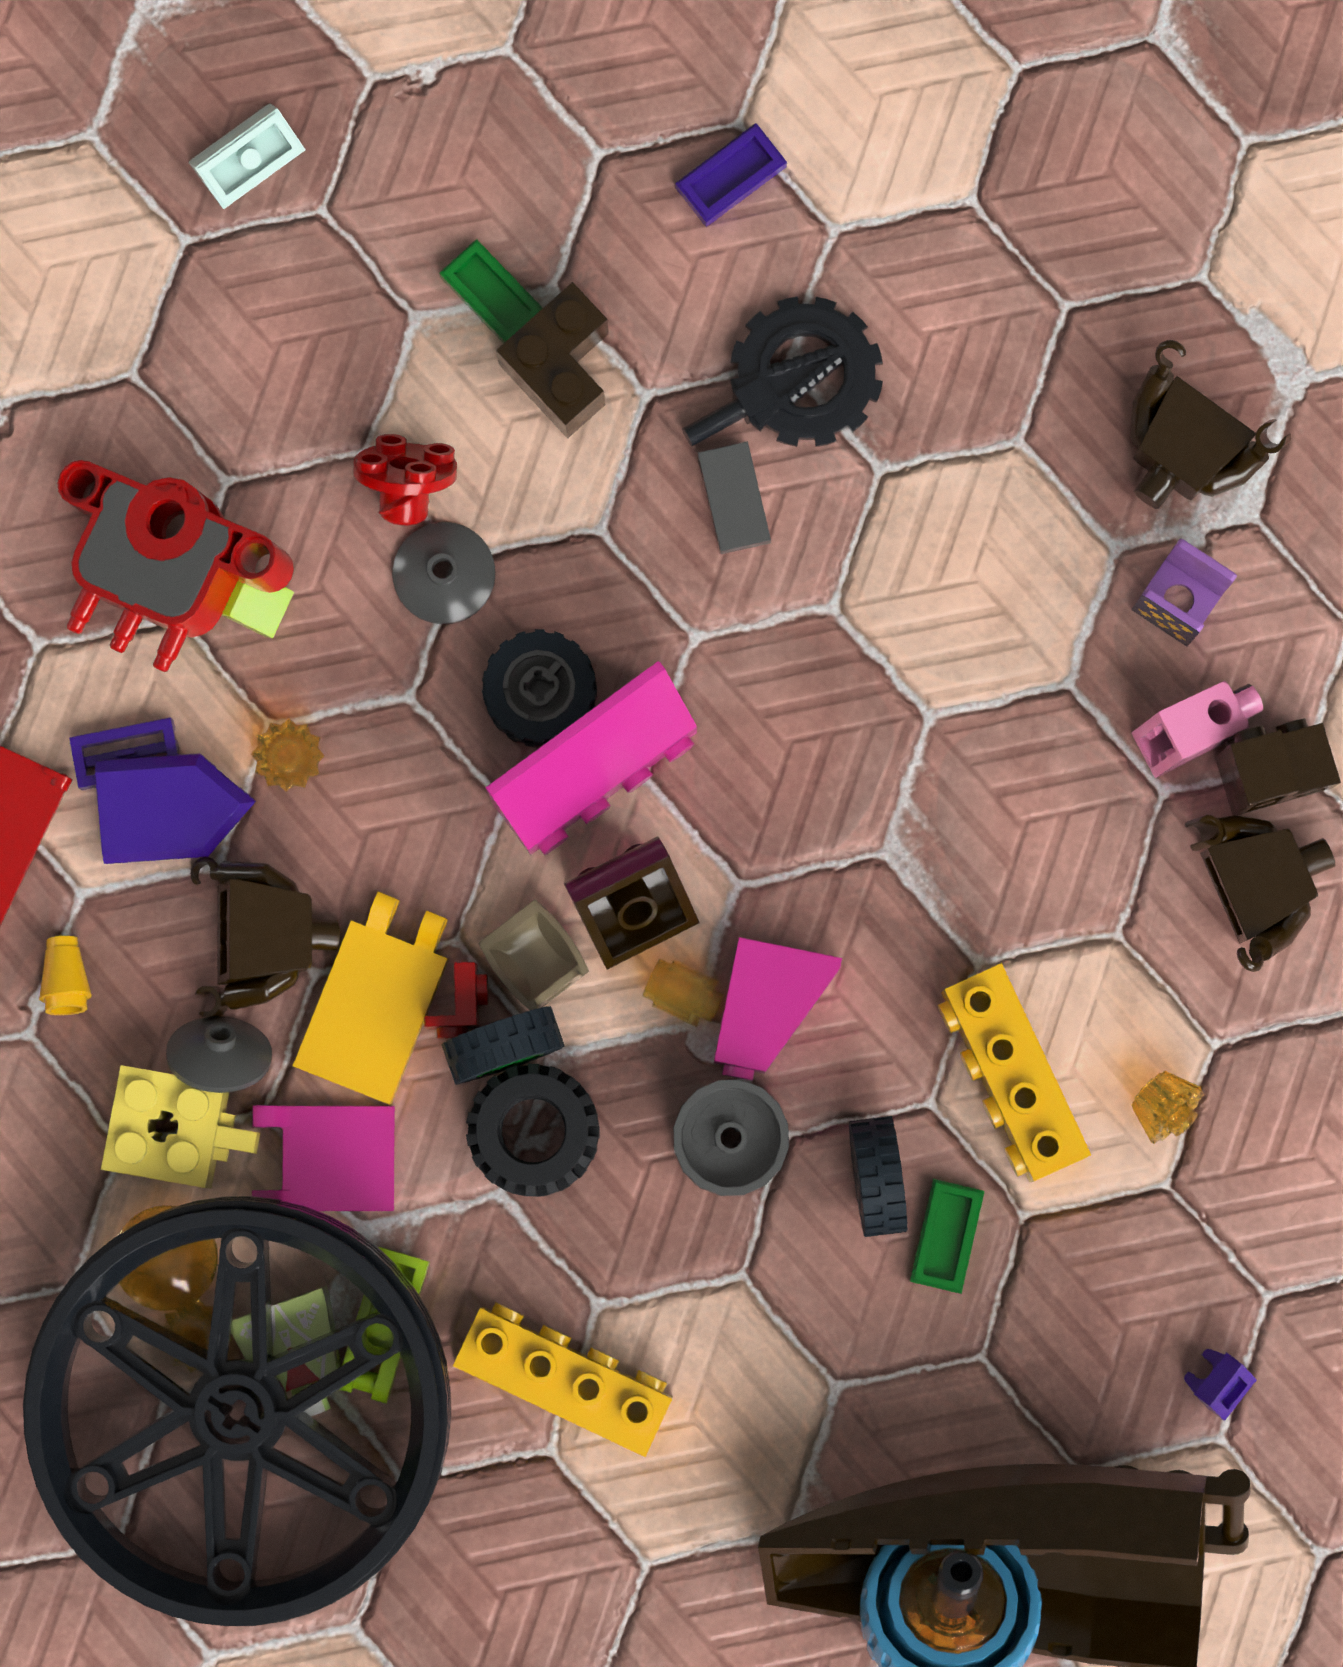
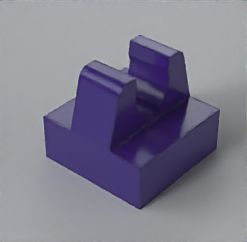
(1223, 1386)

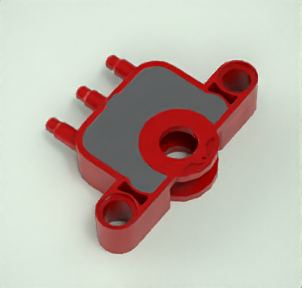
(167, 581)

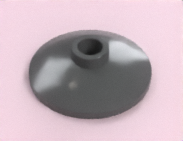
(448, 598)
(219, 1054)

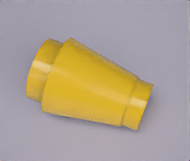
(64, 977)

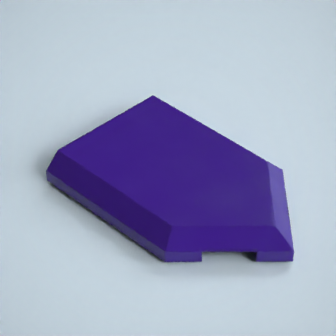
(165, 807)

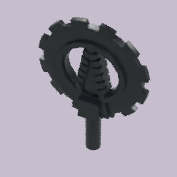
(769, 393)

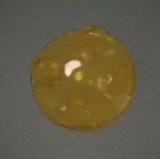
(173, 1276)

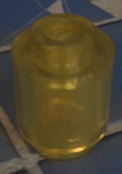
(683, 992)

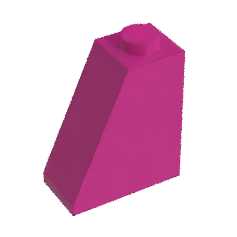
(767, 1002)

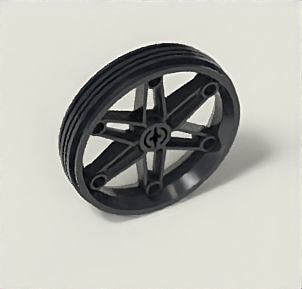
(209, 1407)

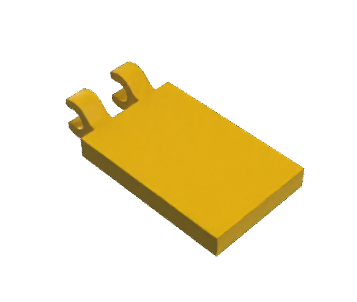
(374, 1004)

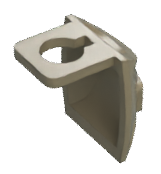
(534, 956)

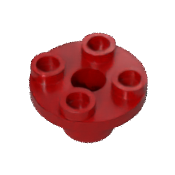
(405, 475)

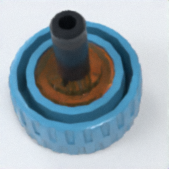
(950, 1607)

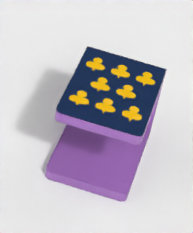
(1200, 575)

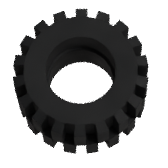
(487, 1119)

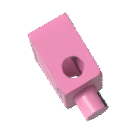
(1196, 726)

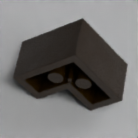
(546, 357)
(1276, 766)

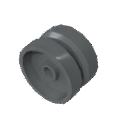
(747, 1111)

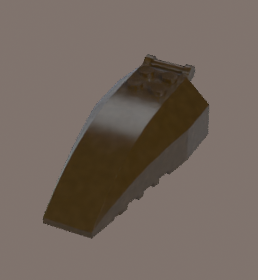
(1108, 1545)

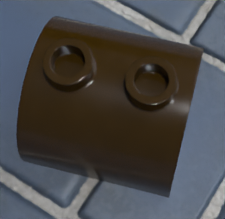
(632, 902)

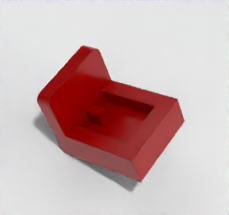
(470, 992)

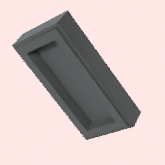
(734, 498)

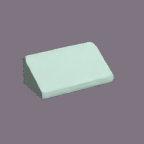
(247, 155)

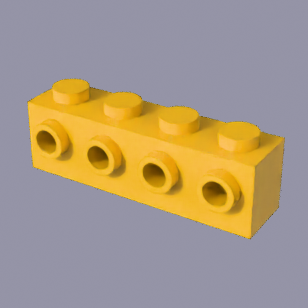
(1015, 1074)
(564, 1380)

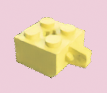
(185, 1157)

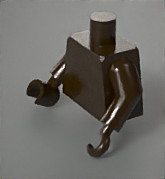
(1190, 439)
(1261, 880)
(261, 933)

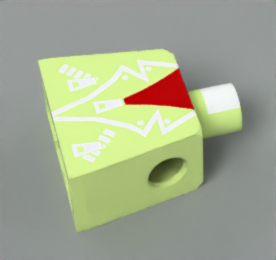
(292, 1325)

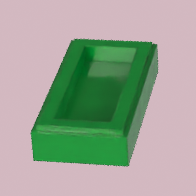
(490, 291)
(946, 1236)

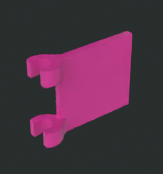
(333, 1156)

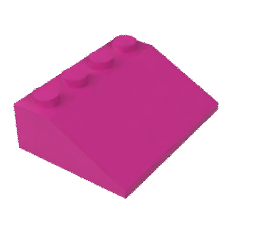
(594, 760)

